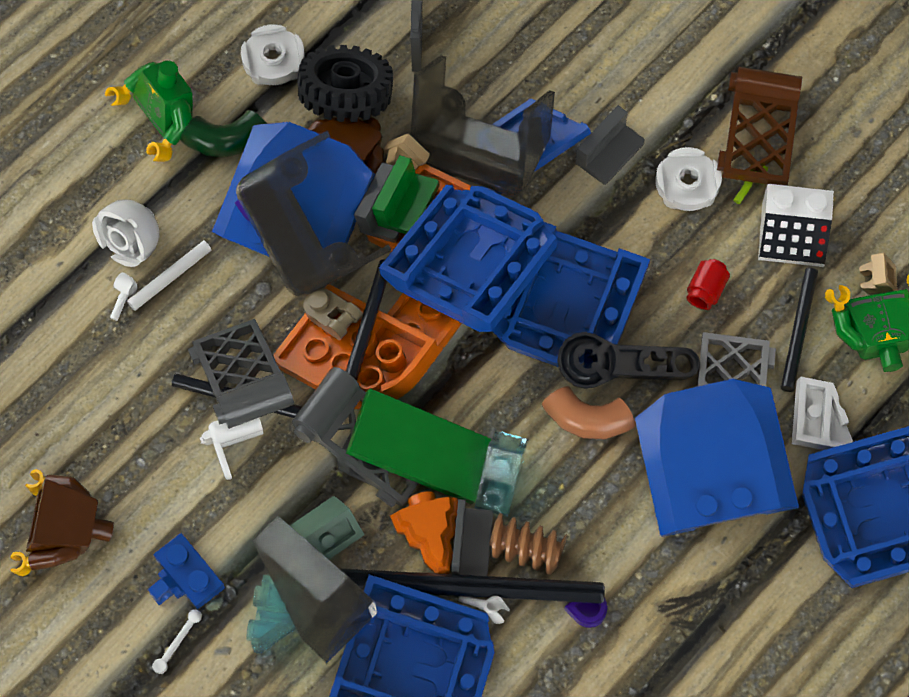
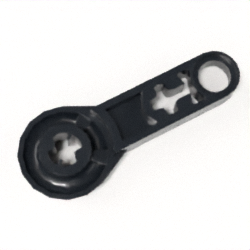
(618, 361)

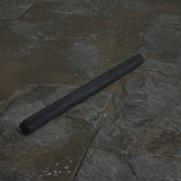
(488, 585)

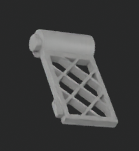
(729, 342)

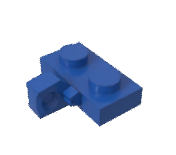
(184, 574)

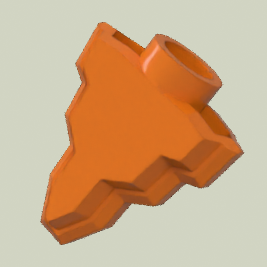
(429, 528)

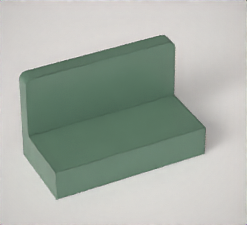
(329, 527)

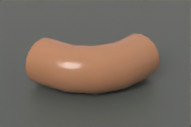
(588, 420)

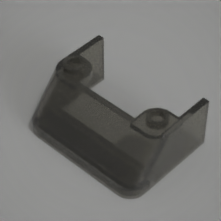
(473, 147)
(285, 229)

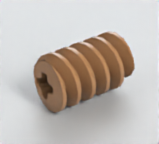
(526, 545)

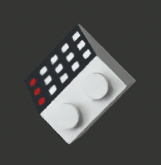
(795, 225)

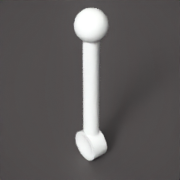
(160, 665)

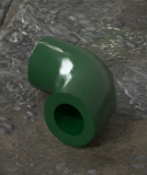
(220, 139)

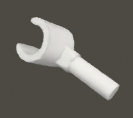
(128, 288)
(490, 606)

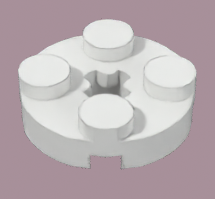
(275, 71)
(681, 195)

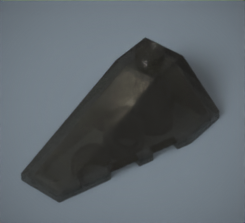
(316, 593)

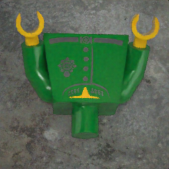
(164, 100)
(873, 324)

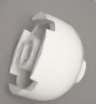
(127, 230)

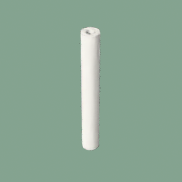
(169, 275)

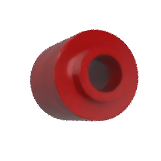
(707, 284)

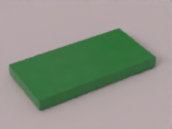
(419, 446)

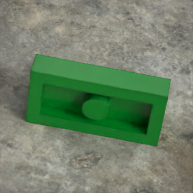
(403, 197)

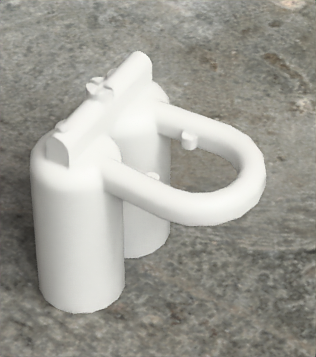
(223, 437)

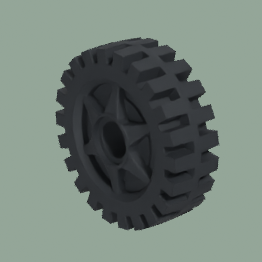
(345, 83)

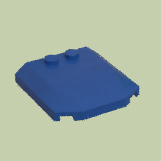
(327, 195)
(470, 255)
(572, 293)
(715, 456)
(862, 506)
(415, 647)

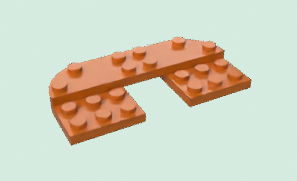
(400, 344)

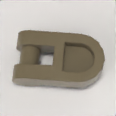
(324, 306)

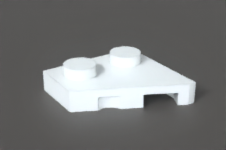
(818, 416)

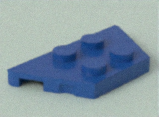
(563, 136)

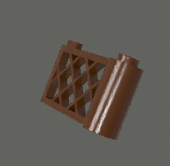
(766, 93)

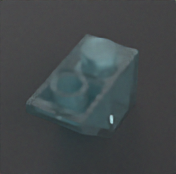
(501, 472)
(271, 619)

